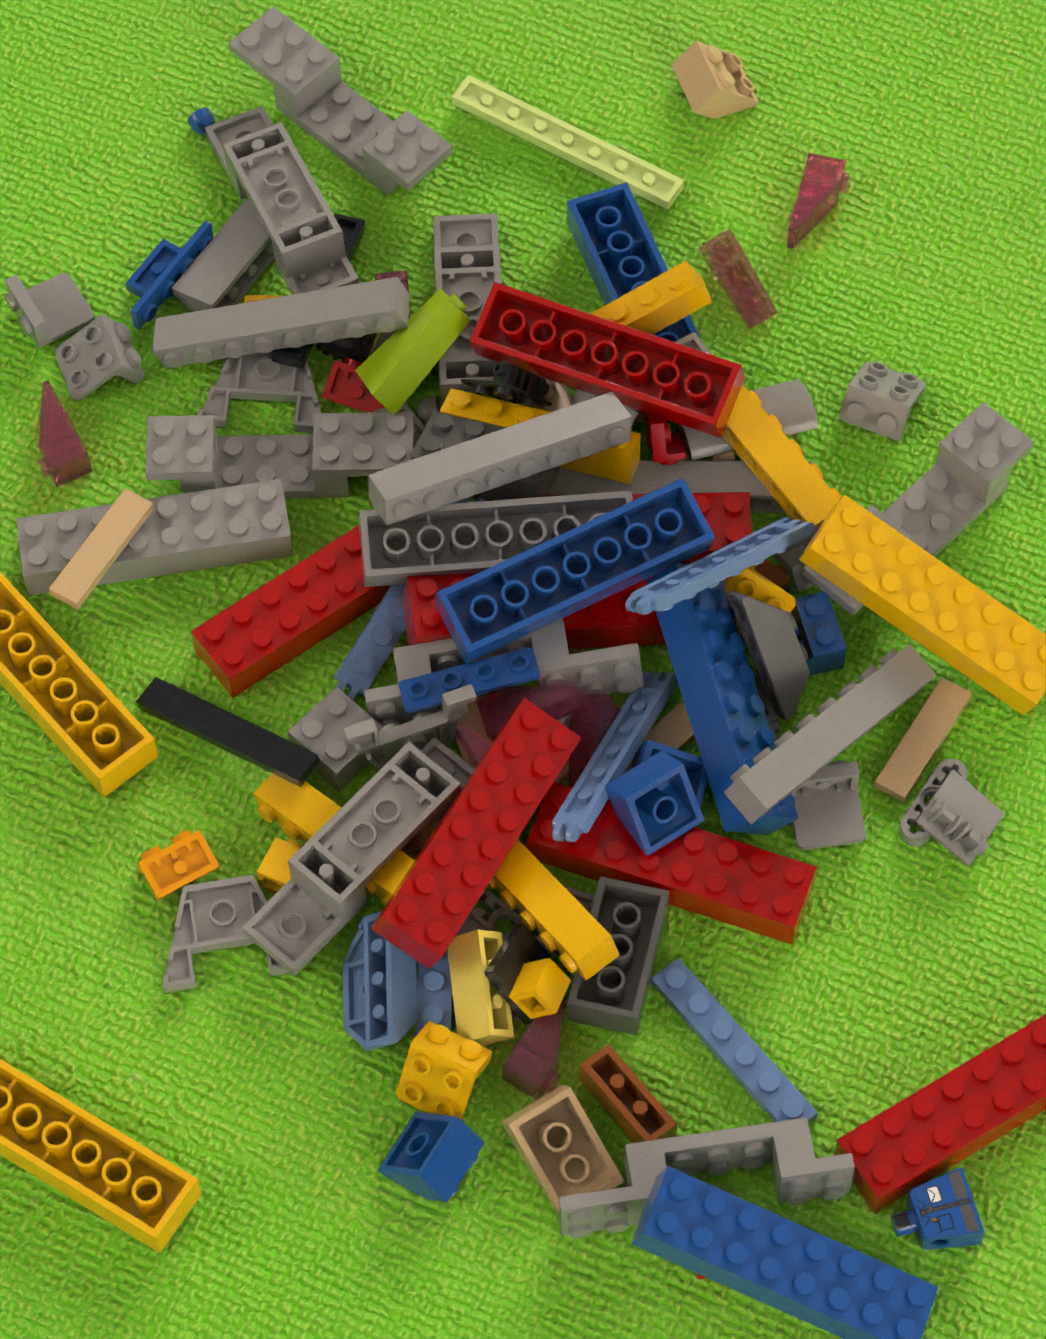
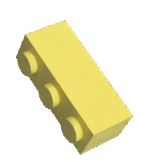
(478, 1005)

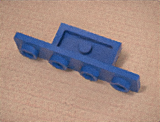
(161, 271)
(484, 675)

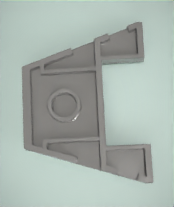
(259, 378)
(425, 726)
(211, 920)

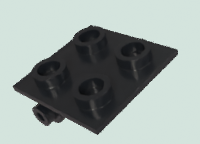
(512, 385)

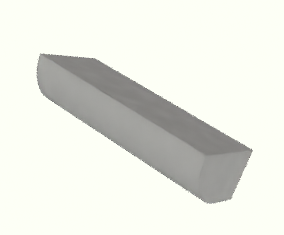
(227, 263)
(786, 401)

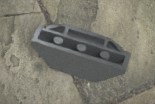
(774, 651)

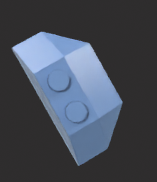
(378, 989)

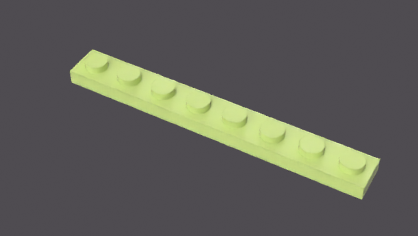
(567, 141)

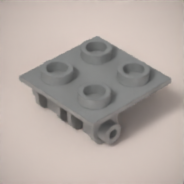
(960, 818)

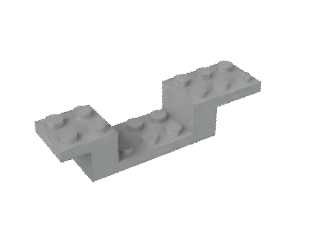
(317, 100)
(286, 198)
(468, 266)
(307, 464)
(966, 479)
(591, 671)
(352, 848)
(782, 1144)

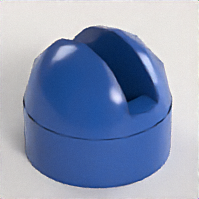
(200, 119)

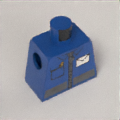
(941, 1213)

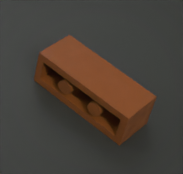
(626, 1097)

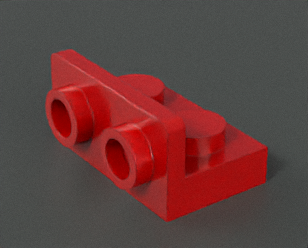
(348, 389)
(663, 445)

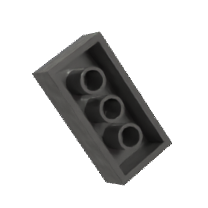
(449, 430)
(619, 991)

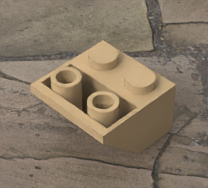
(714, 81)

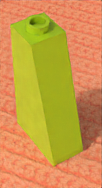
(412, 352)

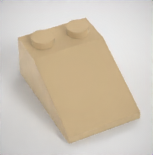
(561, 1146)

